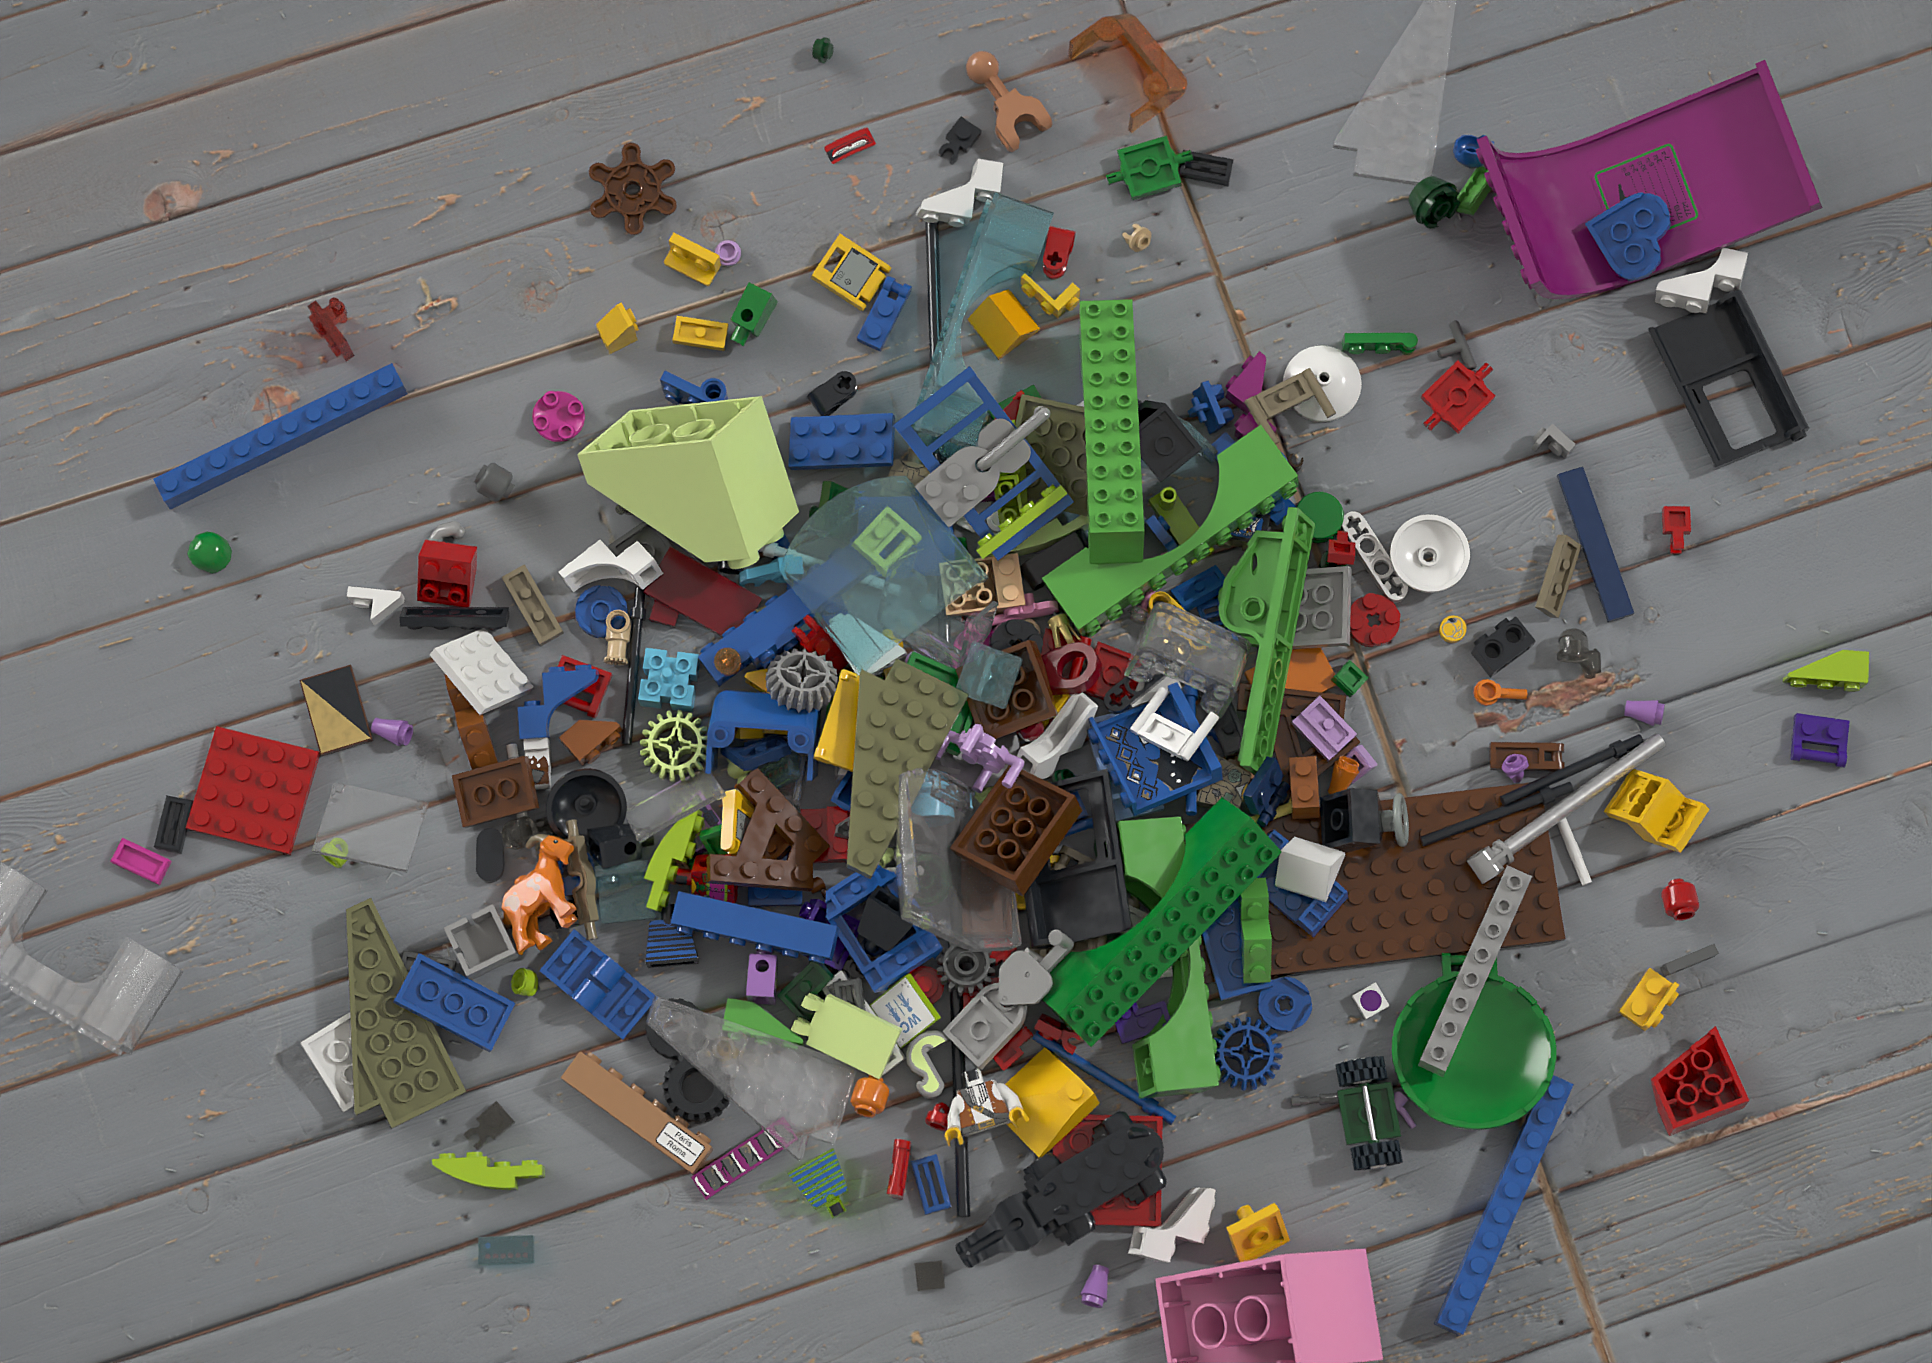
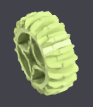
(664, 745)

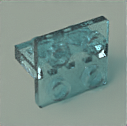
(989, 674)

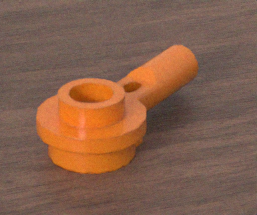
(1488, 692)

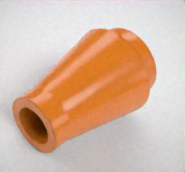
(1343, 774)

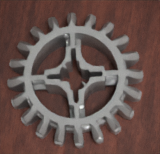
(817, 683)

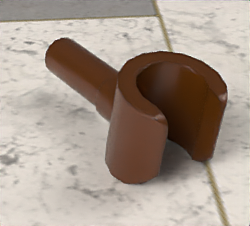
(819, 885)

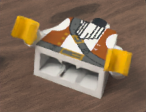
(982, 1107)

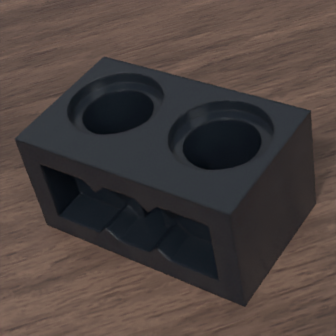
(1506, 650)

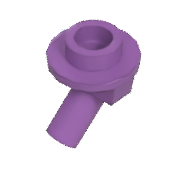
(1514, 767)

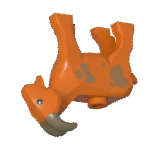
(538, 892)

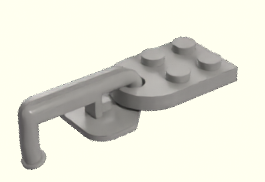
(957, 483)
(985, 1023)

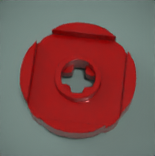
(1372, 605)

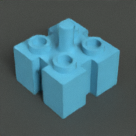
(669, 680)

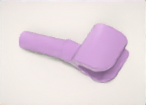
(1400, 1100)

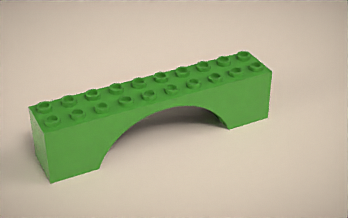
(1111, 432)
(1250, 482)
(1182, 1052)

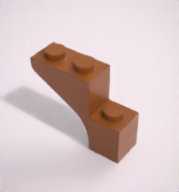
(472, 729)

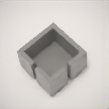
(483, 944)

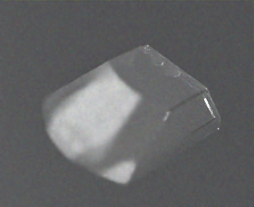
(936, 884)

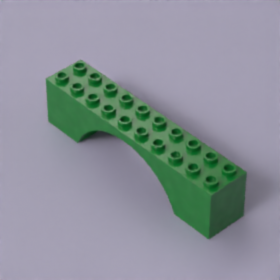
(1219, 863)

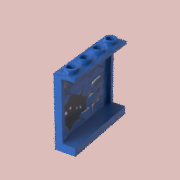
(1146, 772)

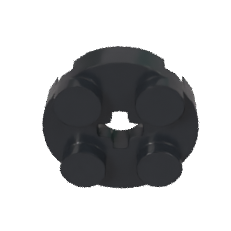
(1014, 630)

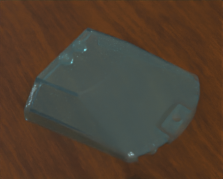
(877, 567)

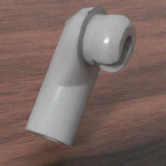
(446, 530)

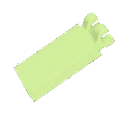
(848, 1033)

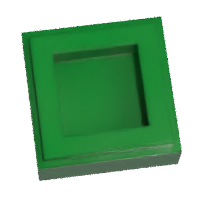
(1349, 678)

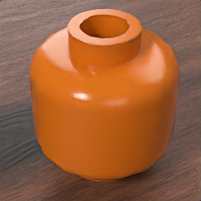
(869, 1096)

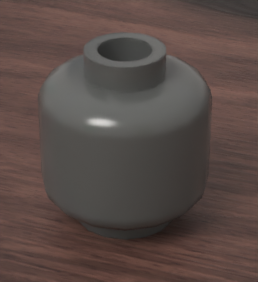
(494, 482)

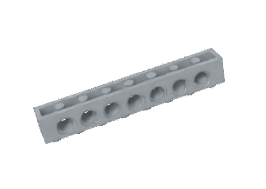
(1474, 971)

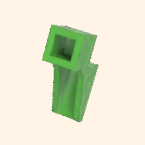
(1255, 932)

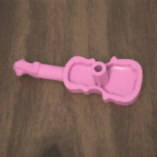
(1030, 610)

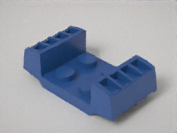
(1300, 909)

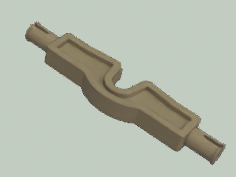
(585, 892)

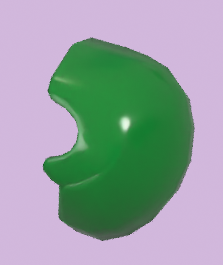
(209, 552)

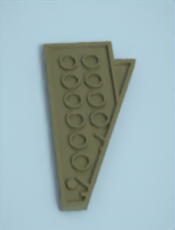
(897, 730)
(394, 1051)

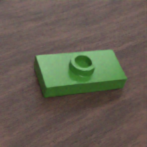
(1473, 192)

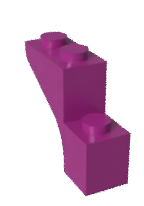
(1243, 387)

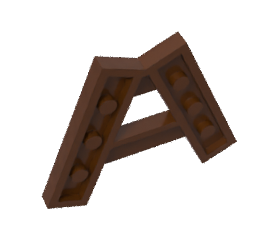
(1286, 738)
(770, 813)

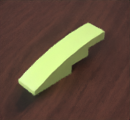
(1048, 535)

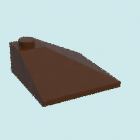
(1029, 700)

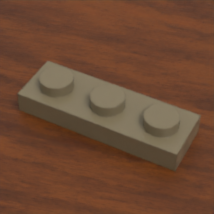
(1558, 576)
(532, 605)

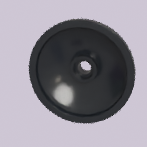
(605, 807)

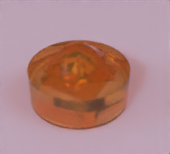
(727, 661)

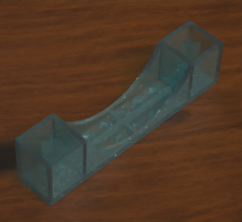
(1002, 249)

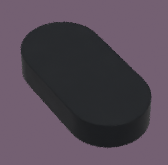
(490, 855)

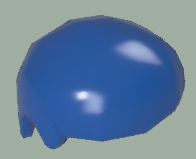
(1465, 151)

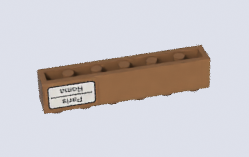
(637, 1112)

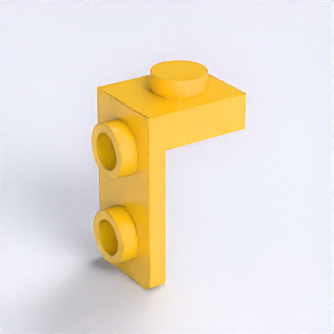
(1065, 301)

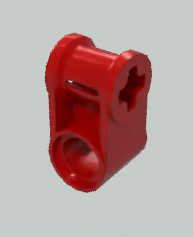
(1057, 248)

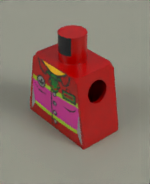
(698, 881)

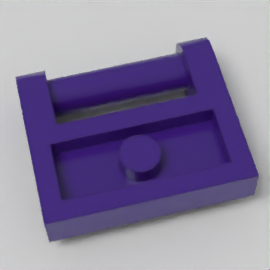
(1821, 732)

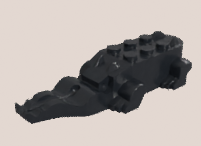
(1065, 1194)

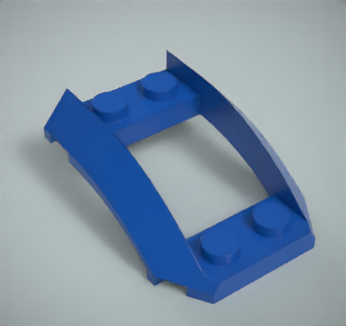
(893, 963)

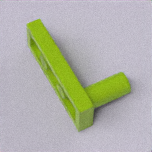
(1177, 516)

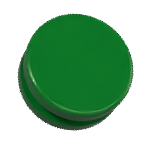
(1325, 513)

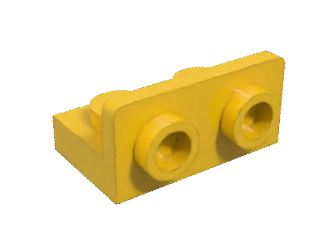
(692, 260)
(1649, 999)

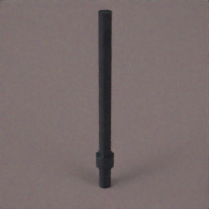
(637, 615)
(1615, 750)
(1545, 796)

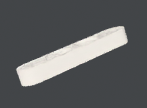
(1377, 555)

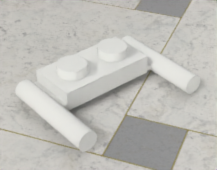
(1168, 734)

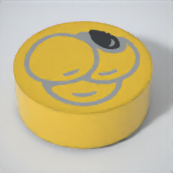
(1452, 629)

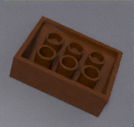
(1017, 830)

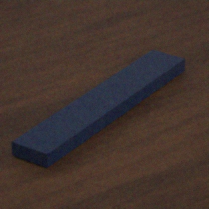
(1595, 544)

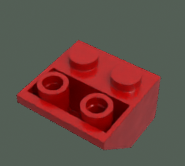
(446, 573)

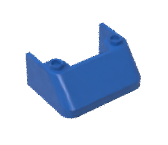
(759, 711)

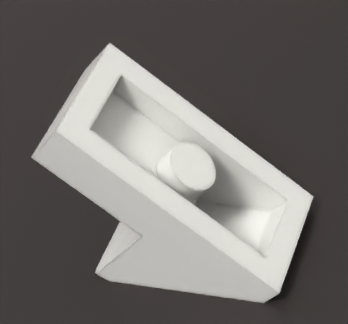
(382, 601)

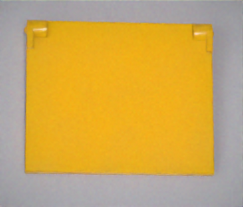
(838, 734)

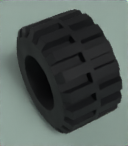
(680, 1105)

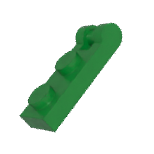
(1379, 342)

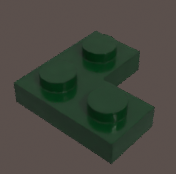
(809, 980)

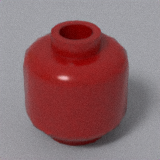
(1680, 899)

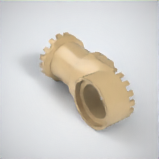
(617, 639)

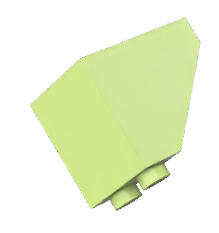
(698, 476)

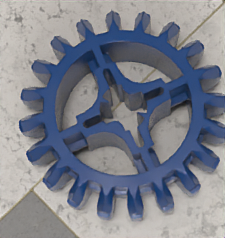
(1259, 1054)

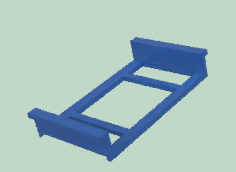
(925, 454)

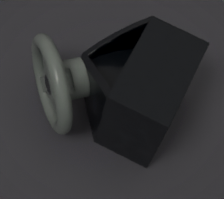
(1356, 819)

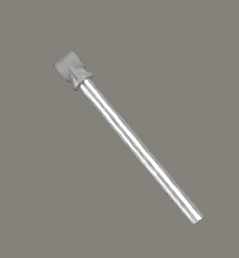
(1490, 861)

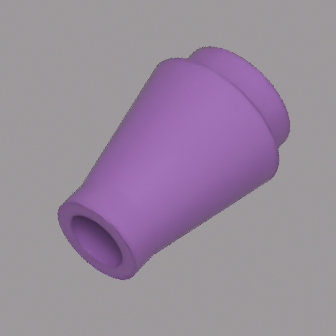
(1645, 711)
(395, 731)
(1095, 1289)

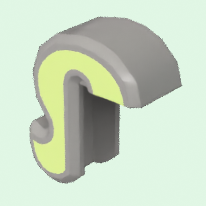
(922, 1066)

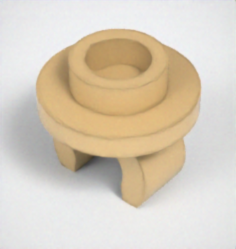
(1139, 239)

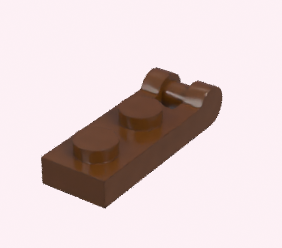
(1532, 751)

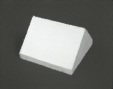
(1308, 868)

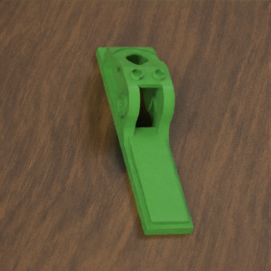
(1265, 611)

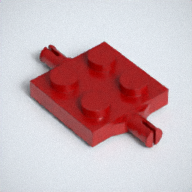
(1458, 396)

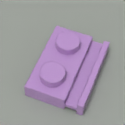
(1323, 728)

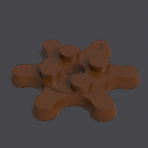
(631, 172)

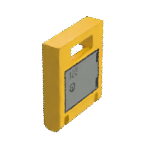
(855, 273)
(735, 819)

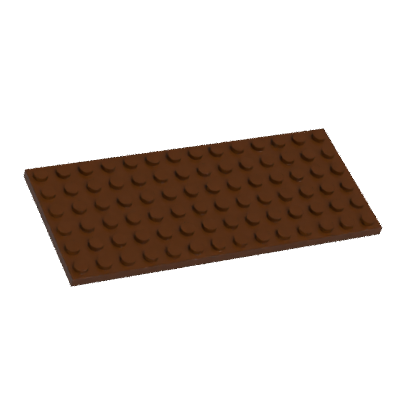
(1416, 896)

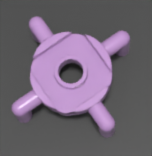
(981, 749)

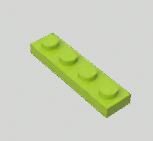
(1029, 512)

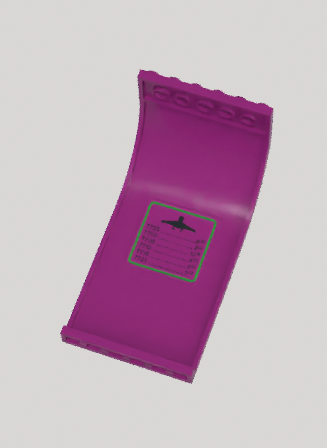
(1713, 157)

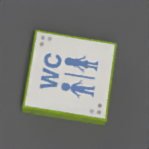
(906, 1008)

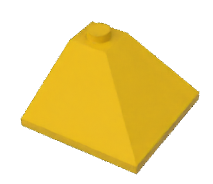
(1051, 1099)

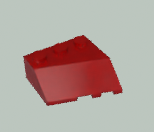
(1698, 1086)

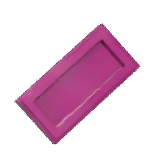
(141, 861)

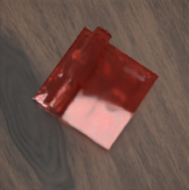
(324, 323)

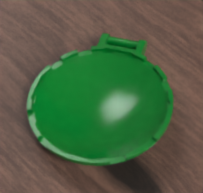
(1499, 1061)

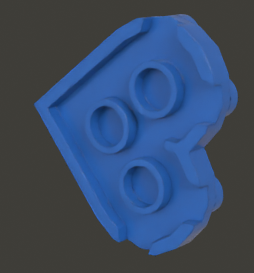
(1631, 234)

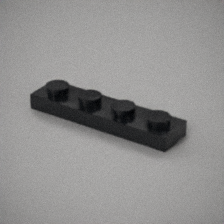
(463, 617)

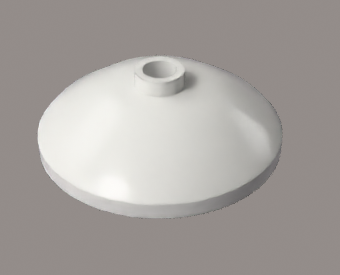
(1341, 388)
(1441, 541)

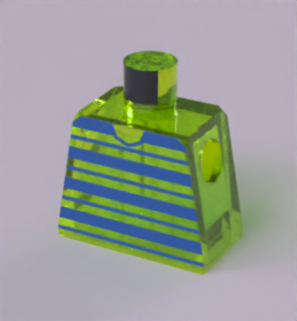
(822, 1182)

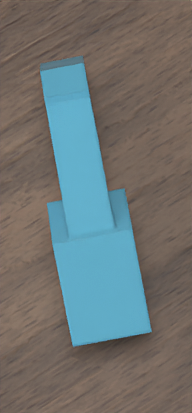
(762, 573)

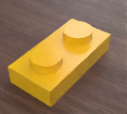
(700, 333)

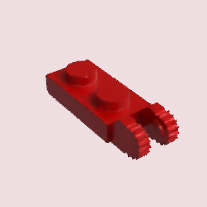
(821, 642)

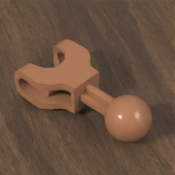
(1009, 106)

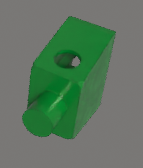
(754, 303)

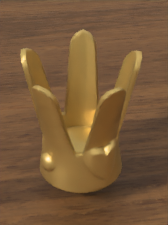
(1061, 624)

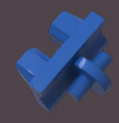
(1207, 408)

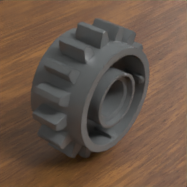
(965, 980)

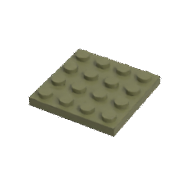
(1060, 447)

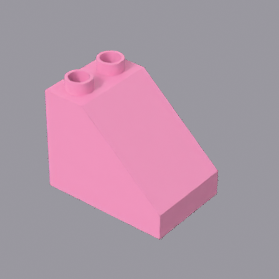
(1273, 1311)

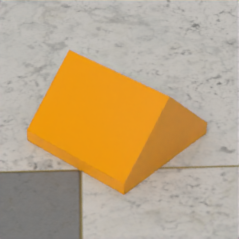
(1002, 323)

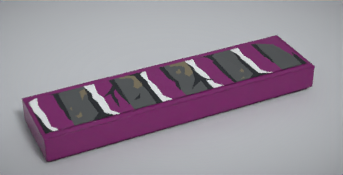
(736, 1164)

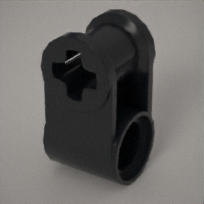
(830, 395)

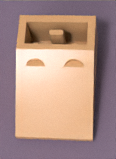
(1002, 586)

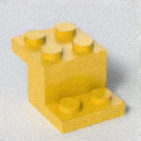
(1656, 810)

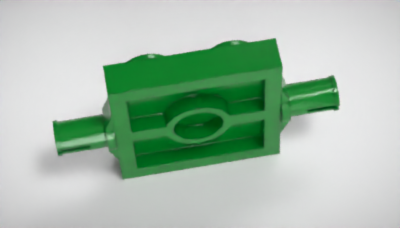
(1149, 167)

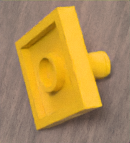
(1257, 1232)

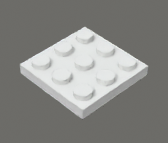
(481, 671)

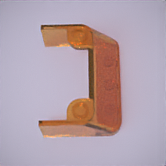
(1164, 79)

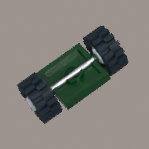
(1368, 1113)

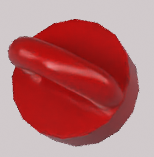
(937, 1119)

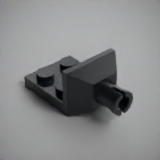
(1163, 439)

